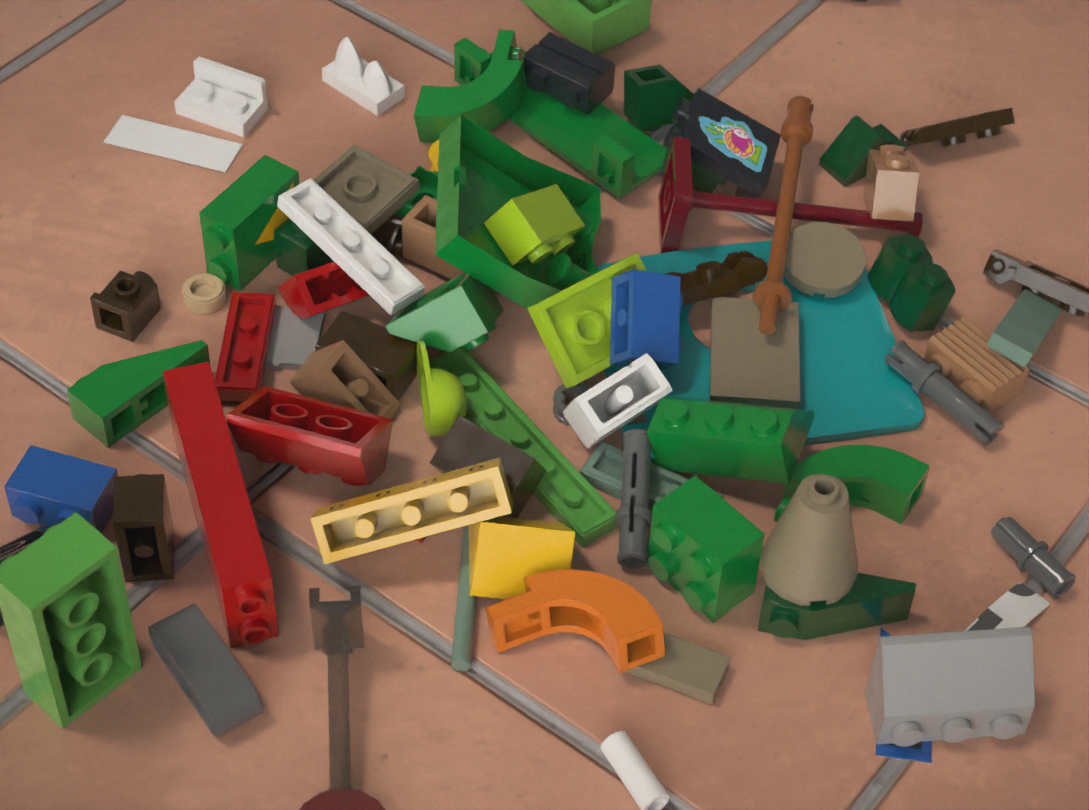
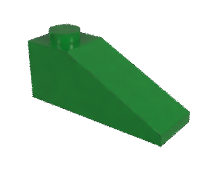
(128, 391)

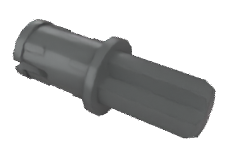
(1033, 557)

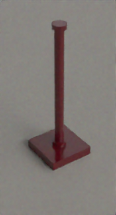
(678, 198)

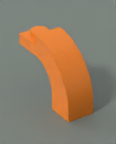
(583, 605)

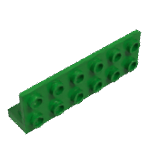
(595, 143)

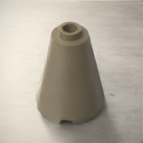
(812, 544)

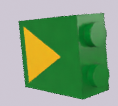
(243, 220)

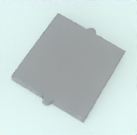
(292, 339)

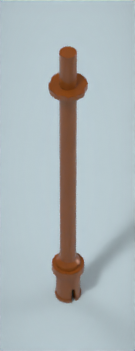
(772, 294)

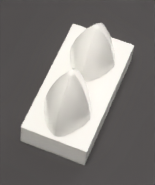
(361, 80)

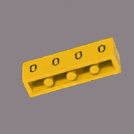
(412, 511)

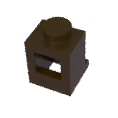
(130, 296)

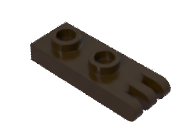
(954, 131)

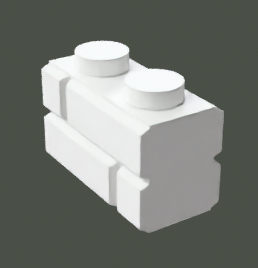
(617, 400)

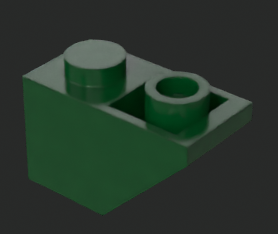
(652, 96)

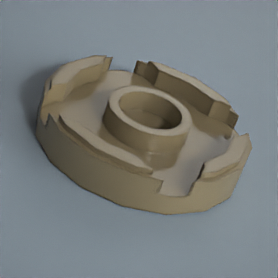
(824, 259)

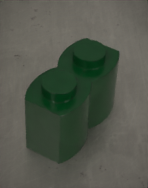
(911, 283)

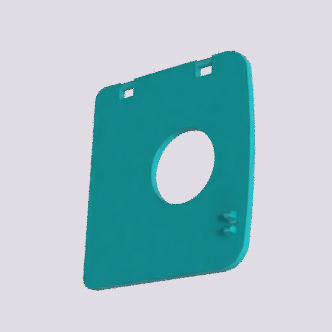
(839, 352)

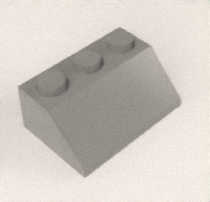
(951, 686)

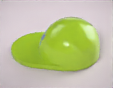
(440, 395)

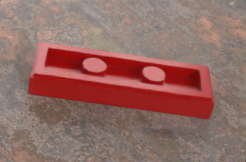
(245, 345)

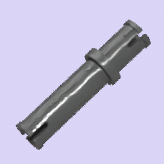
(929, 380)
(634, 515)

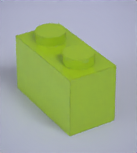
(535, 225)

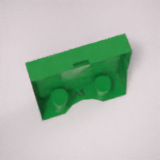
(477, 180)

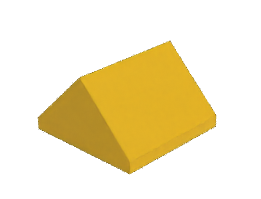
(513, 548)

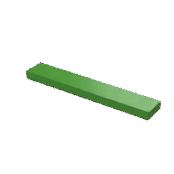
(563, 487)

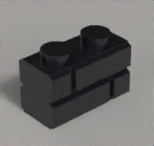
(569, 73)

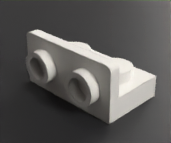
(223, 97)

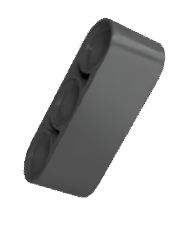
(205, 670)

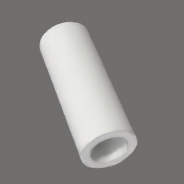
(634, 772)

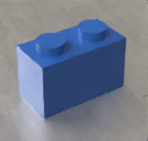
(645, 318)
(54, 486)

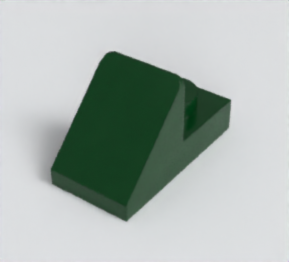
(848, 154)

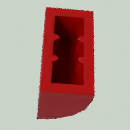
(320, 290)

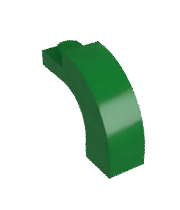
(483, 101)
(872, 474)

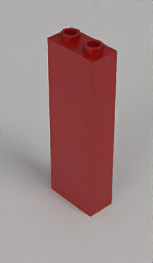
(221, 506)

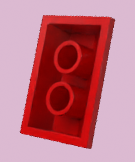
(312, 435)

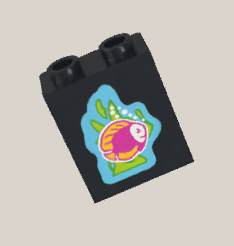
(725, 142)

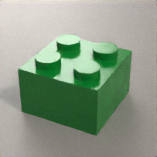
(704, 548)

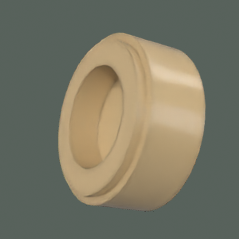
(204, 294)

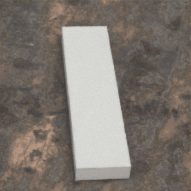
(351, 246)

